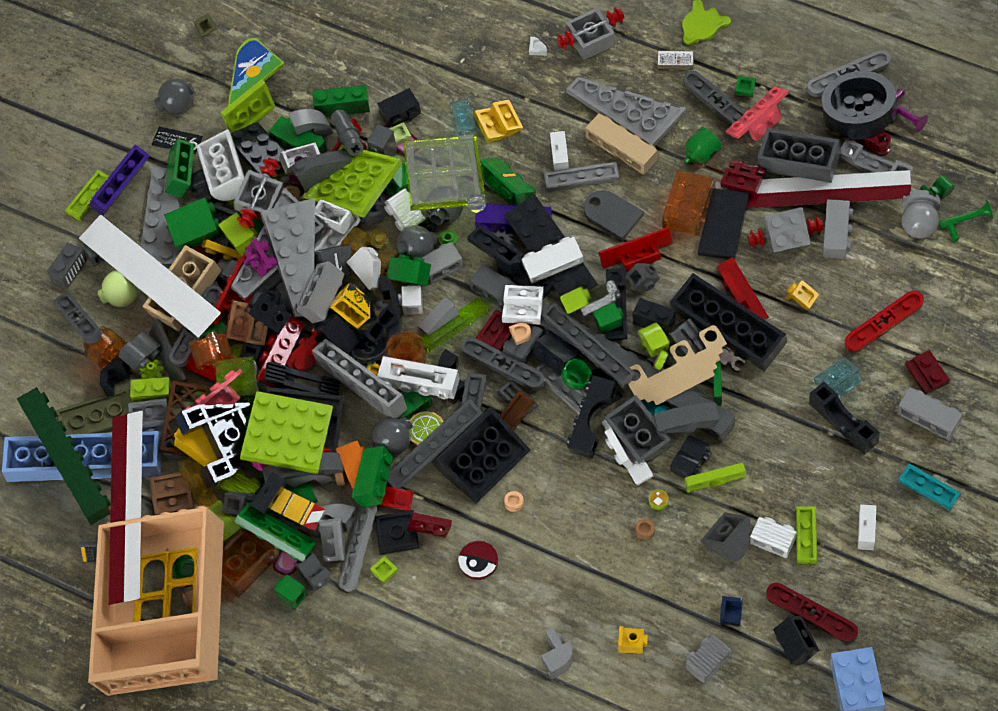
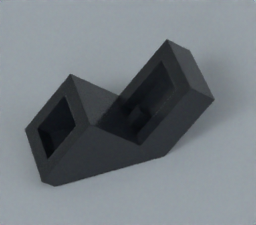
(113, 372)

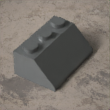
(638, 430)

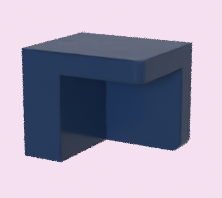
(731, 611)

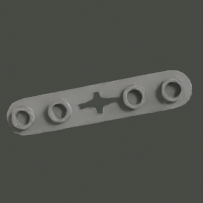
(873, 62)
(357, 548)

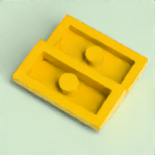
(498, 121)

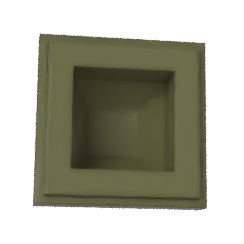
(205, 25)

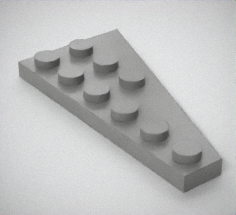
(633, 111)
(292, 242)
(248, 279)

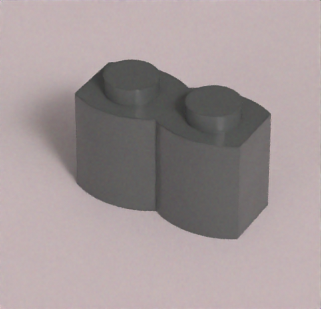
(140, 351)

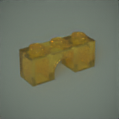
(359, 238)

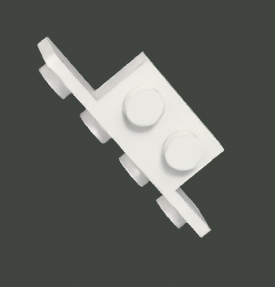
(639, 472)

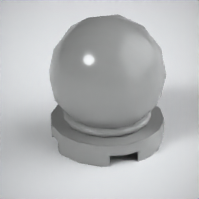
(920, 213)

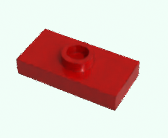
(398, 498)

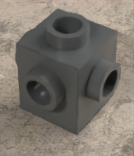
(642, 277)

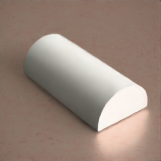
(221, 166)

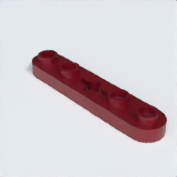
(830, 621)

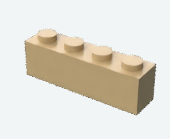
(621, 143)

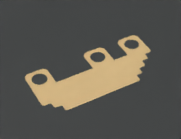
(682, 376)

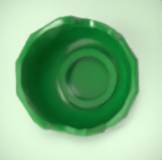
(576, 374)
(183, 567)

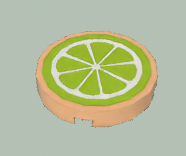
(423, 425)

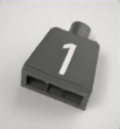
(337, 256)

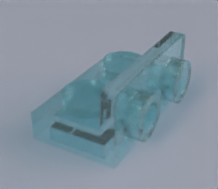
(840, 376)

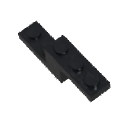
(508, 258)

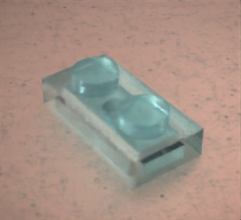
(463, 115)

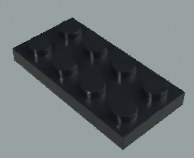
(256, 144)

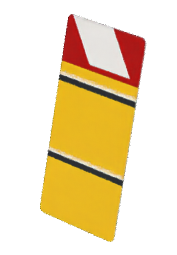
(298, 509)

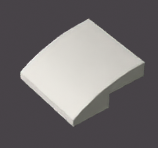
(522, 304)

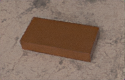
(517, 409)

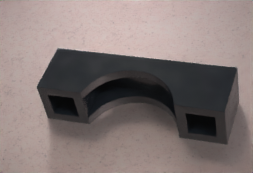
(599, 394)
(857, 431)

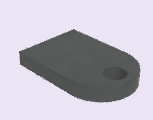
(613, 214)

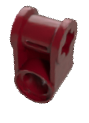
(875, 142)

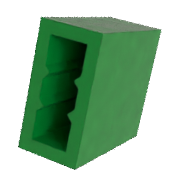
(193, 224)

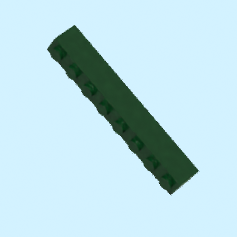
(64, 456)

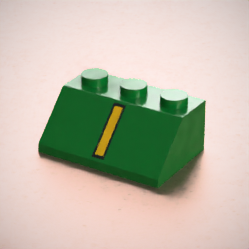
(505, 182)

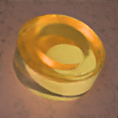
(378, 238)

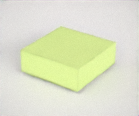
(401, 133)

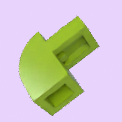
(653, 339)

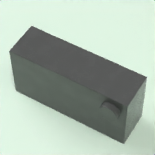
(799, 155)

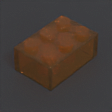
(687, 203)
(245, 561)

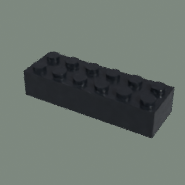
(739, 326)

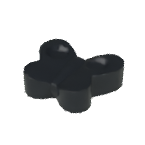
(428, 224)

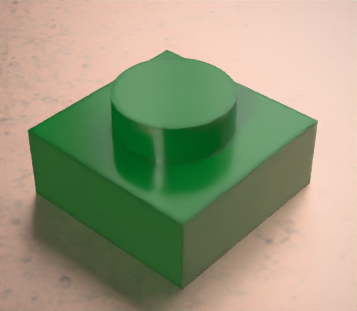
(745, 86)

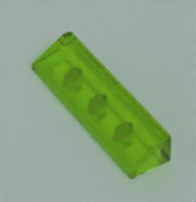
(466, 316)

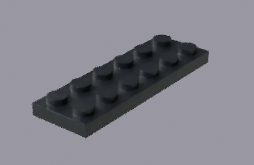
(537, 230)

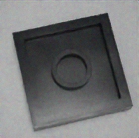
(393, 533)

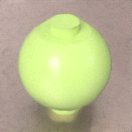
(118, 290)

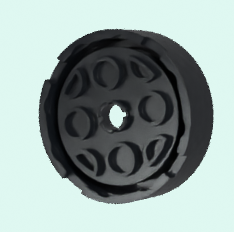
(856, 90)

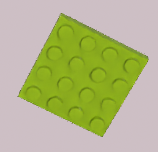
(357, 183)
(286, 432)

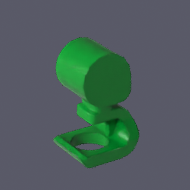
(941, 187)

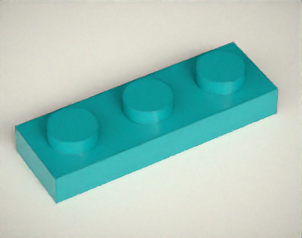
(929, 487)

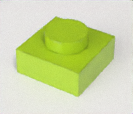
(384, 570)

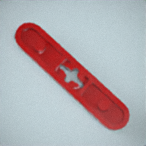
(896, 312)

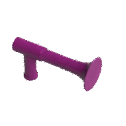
(919, 122)

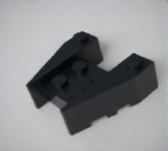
(226, 432)

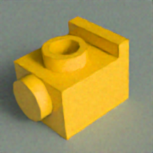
(626, 645)

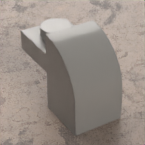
(560, 657)

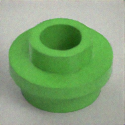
(446, 234)

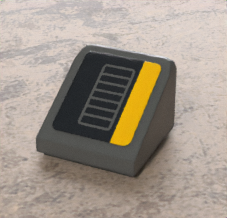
(88, 552)

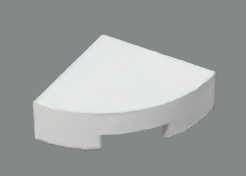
(537, 47)

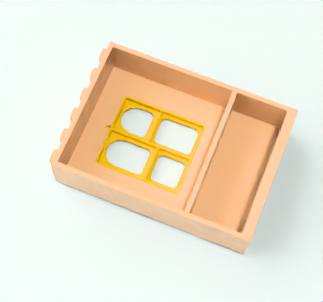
(168, 650)

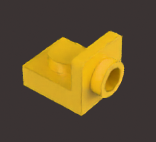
(802, 294)

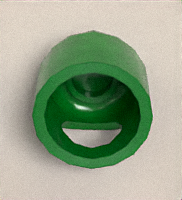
(701, 146)

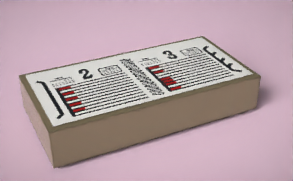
(675, 59)

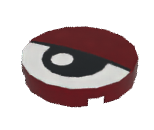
(478, 560)

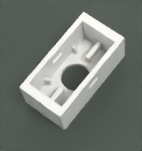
(559, 150)
(287, 157)
(325, 211)
(867, 527)

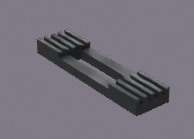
(276, 373)

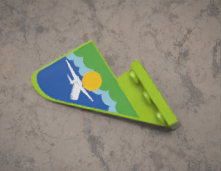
(249, 93)

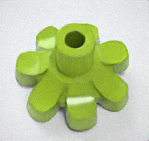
(152, 370)

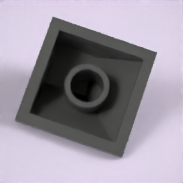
(729, 536)

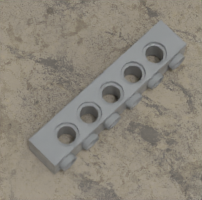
(359, 379)

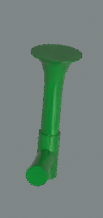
(950, 222)

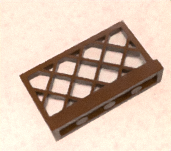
(187, 387)

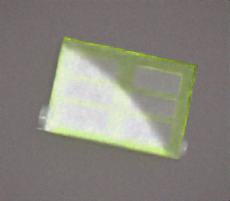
(444, 173)

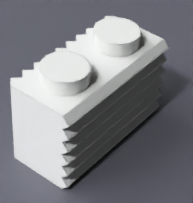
(399, 207)
(773, 537)

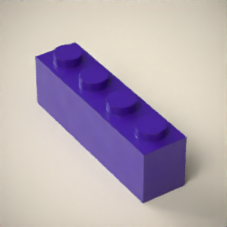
(119, 180)
(493, 217)

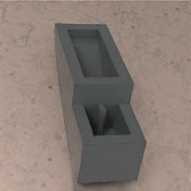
(686, 418)

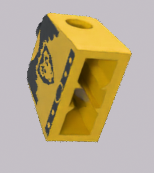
(352, 305)

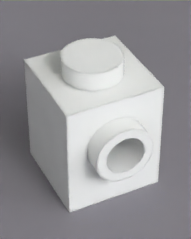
(411, 299)

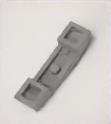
(867, 162)

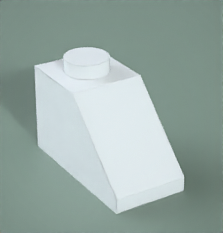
(367, 267)

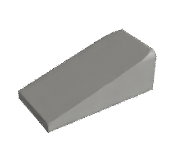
(439, 316)

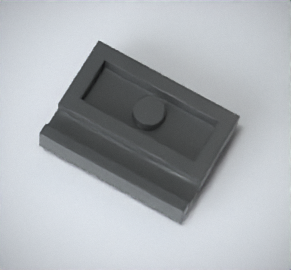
(689, 333)

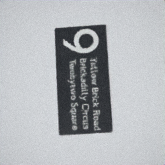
(166, 138)

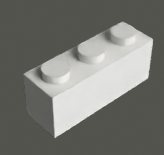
(552, 259)

